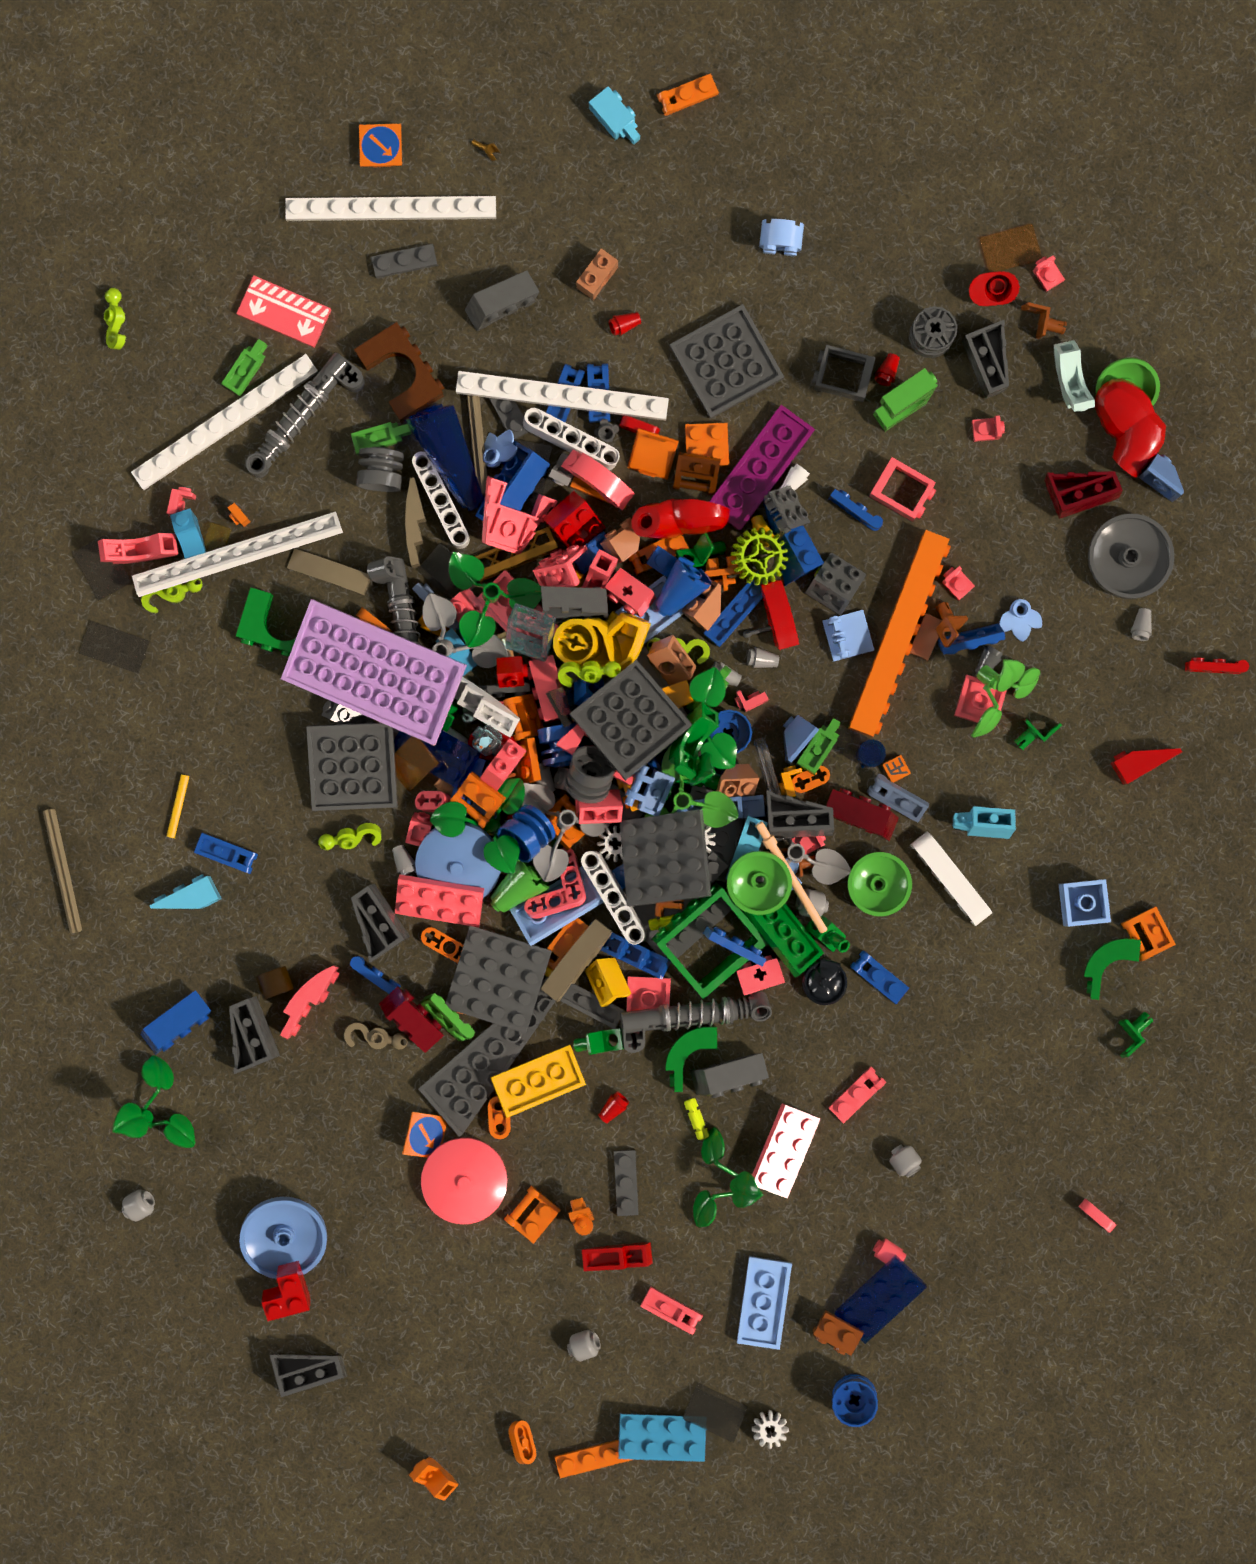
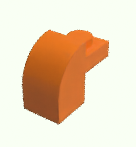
(434, 1477)

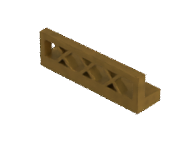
(520, 559)

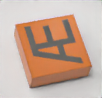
(896, 769)

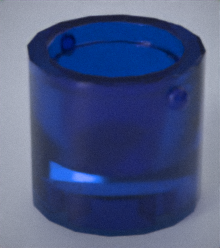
(870, 753)

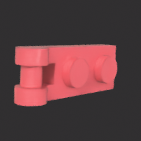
(856, 1095)
(670, 1310)

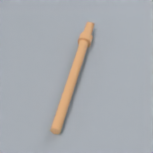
(770, 843)

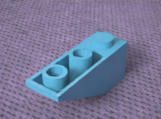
(749, 839)
(194, 896)

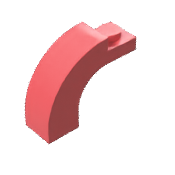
(599, 478)
(138, 550)
(600, 570)

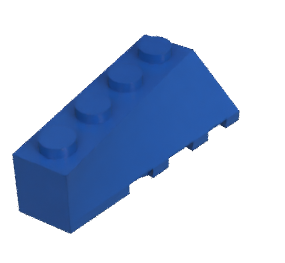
(521, 476)
(801, 553)

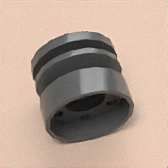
(928, 343)
(380, 467)
(589, 775)

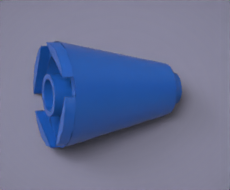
(681, 587)

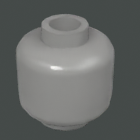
(818, 900)
(905, 1160)
(138, 1205)
(583, 1345)

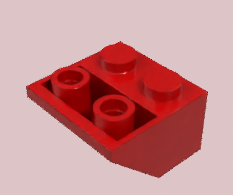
(574, 521)

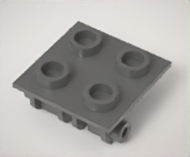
(788, 506)

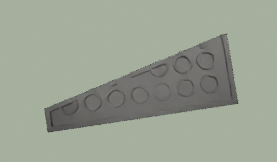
(465, 1081)

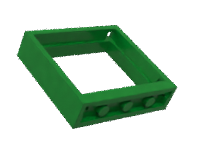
(730, 964)

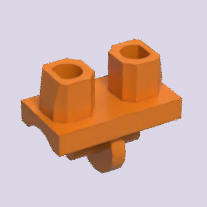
(713, 570)
(581, 1217)

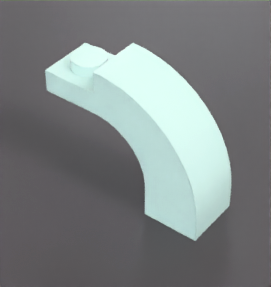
(1070, 376)

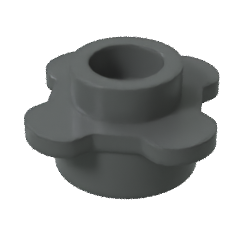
(606, 436)

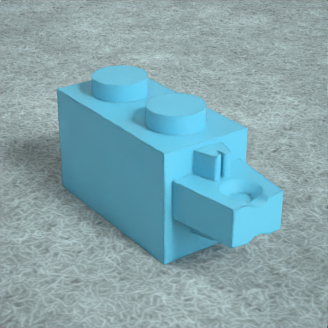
(614, 115)
(986, 822)

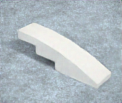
(486, 707)

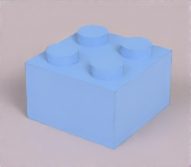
(1084, 903)

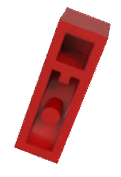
(1137, 763)

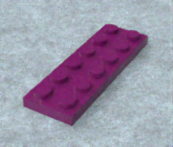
(762, 466)

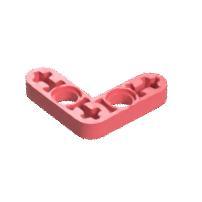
(565, 894)

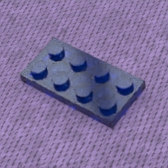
(453, 755)
(881, 1298)

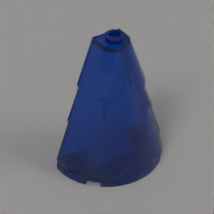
(445, 446)

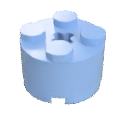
(781, 236)

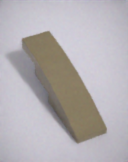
(413, 516)
(329, 571)
(576, 960)

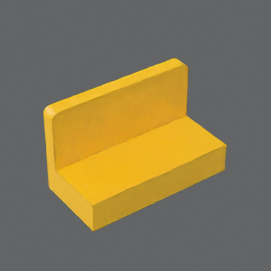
(607, 981)

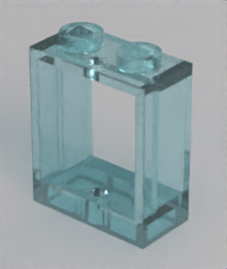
(543, 625)

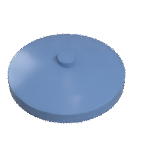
(457, 859)
(282, 1233)

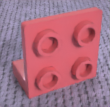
(558, 567)

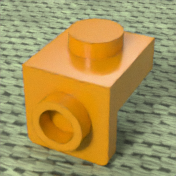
(786, 785)

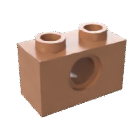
(597, 274)
(671, 660)

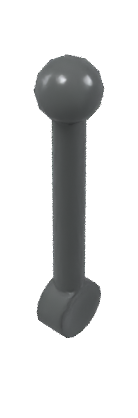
(748, 633)

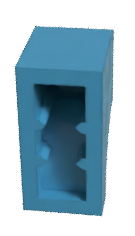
(188, 533)
(463, 656)

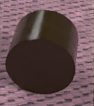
(274, 982)

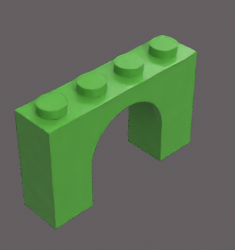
(905, 399)

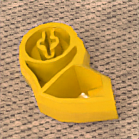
(601, 641)

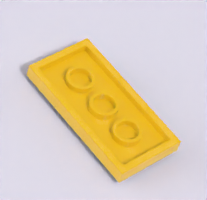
(537, 1081)

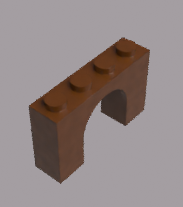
(395, 343)

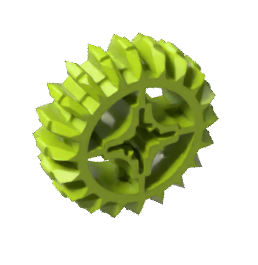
(757, 548)

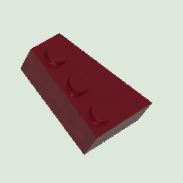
(1081, 491)
(862, 813)
(411, 1018)

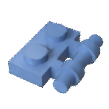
(655, 792)

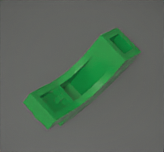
(686, 747)
(1106, 954)
(692, 1040)

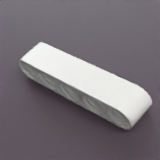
(564, 430)
(441, 510)
(951, 877)
(605, 890)

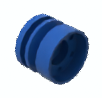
(738, 725)
(551, 736)
(530, 830)
(851, 1412)

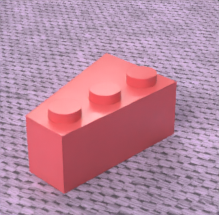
(545, 679)

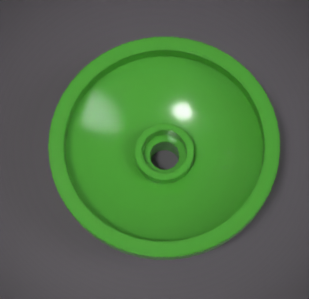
(1133, 370)
(895, 884)
(755, 896)

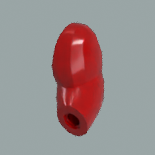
(1132, 421)
(679, 517)

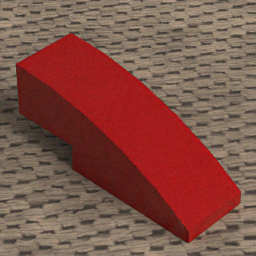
(779, 615)
(617, 1256)

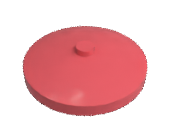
(464, 1180)

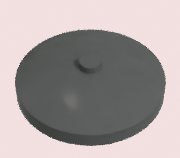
(1131, 556)

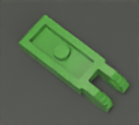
(447, 1018)

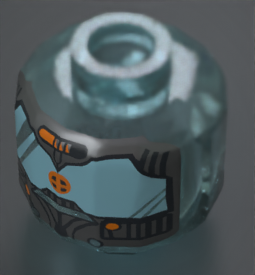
(487, 740)

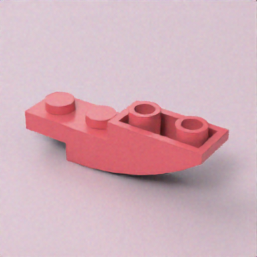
(312, 991)

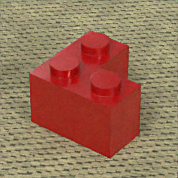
(290, 1296)

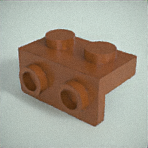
(837, 1333)

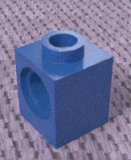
(584, 690)

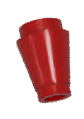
(623, 323)
(887, 371)
(614, 1106)

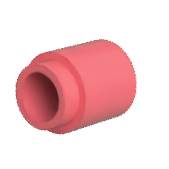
(886, 1250)

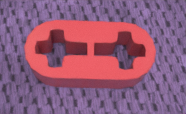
(434, 797)
(1097, 1215)

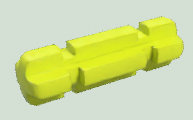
(655, 924)
(696, 1119)

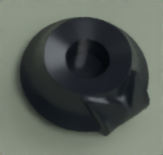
(824, 982)

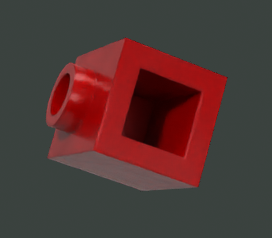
(511, 671)

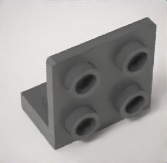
(835, 583)

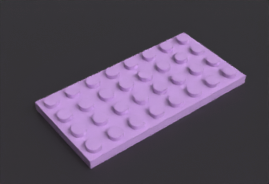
(373, 672)

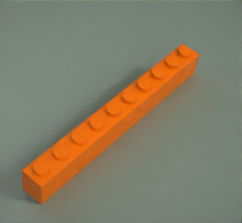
(898, 634)

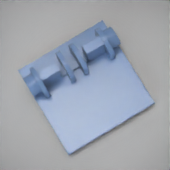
(848, 635)

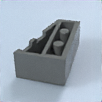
(501, 300)
(988, 358)
(574, 603)
(797, 818)
(378, 922)
(251, 1035)
(730, 1075)
(302, 1372)

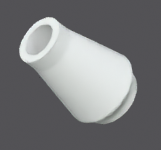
(795, 477)

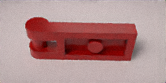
(1216, 666)

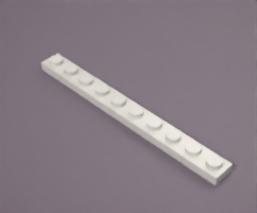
(390, 208)
(562, 395)
(224, 422)
(237, 554)

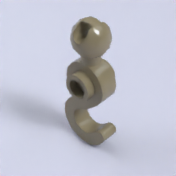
(376, 1038)

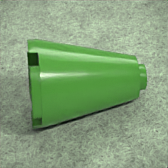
(518, 887)

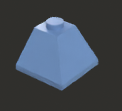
(1163, 477)
(796, 736)

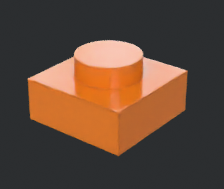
(237, 515)

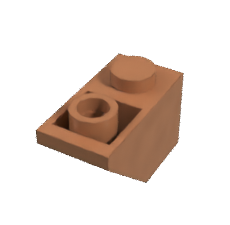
(621, 542)
(706, 607)
(738, 781)

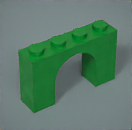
(254, 624)

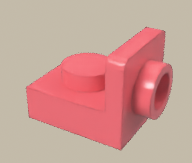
(1048, 273)
(987, 429)
(175, 503)
(957, 582)
(755, 700)
(418, 828)
(810, 843)

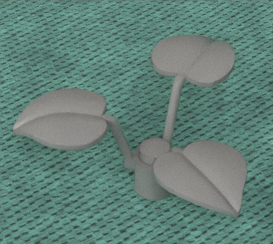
(441, 613)
(550, 861)
(827, 868)

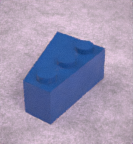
(175, 1023)

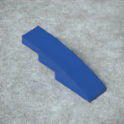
(636, 955)

